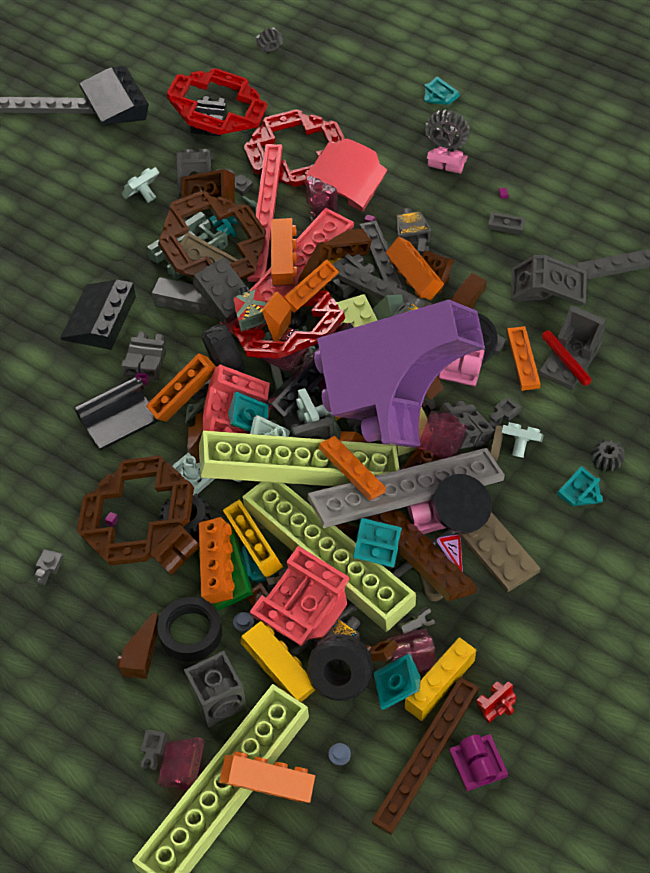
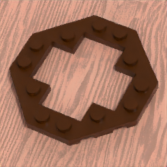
(222, 209)
(112, 487)

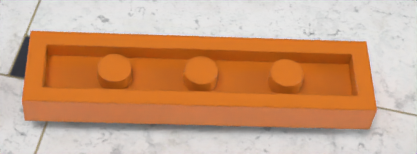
(311, 285)
(523, 358)
(352, 468)

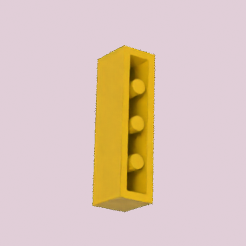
(253, 539)
(277, 661)
(441, 679)

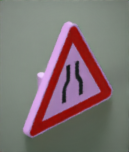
(452, 548)

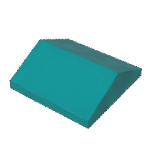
(244, 409)
(397, 681)

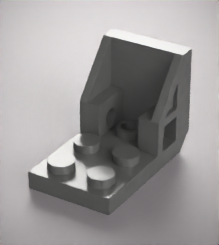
(545, 276)
(582, 338)
(318, 429)

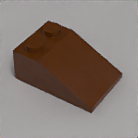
(215, 183)

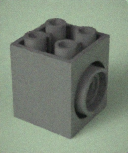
(216, 689)

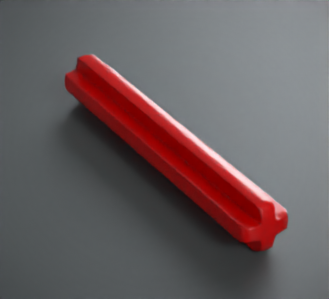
(566, 358)

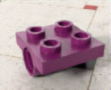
(478, 761)

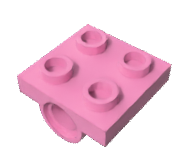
(453, 160)
(464, 369)
(424, 517)

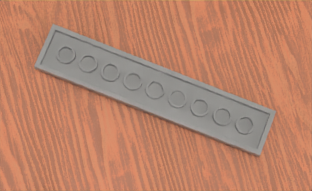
(403, 488)

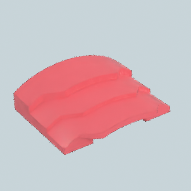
(351, 170)
(220, 394)
(304, 599)

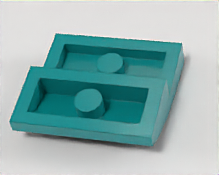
(377, 542)

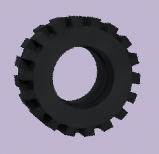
(199, 510)

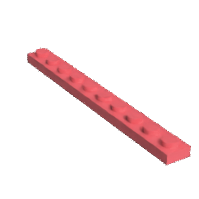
(267, 203)

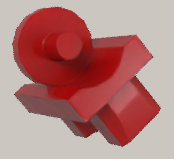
(499, 702)

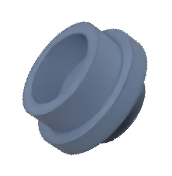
(243, 622)
(339, 754)

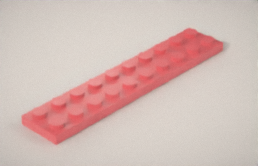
(322, 229)

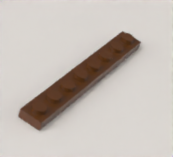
(425, 756)

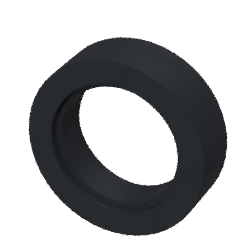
(195, 651)

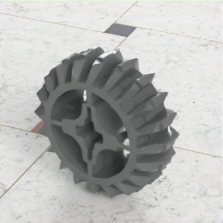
(446, 134)

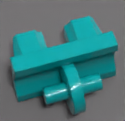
(226, 227)

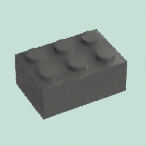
(218, 287)

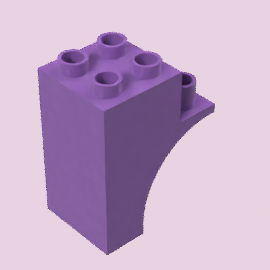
(388, 365)

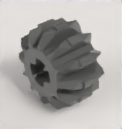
(269, 40)
(607, 455)

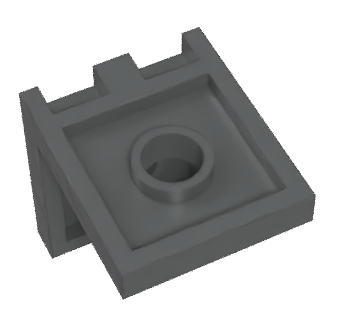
(193, 161)

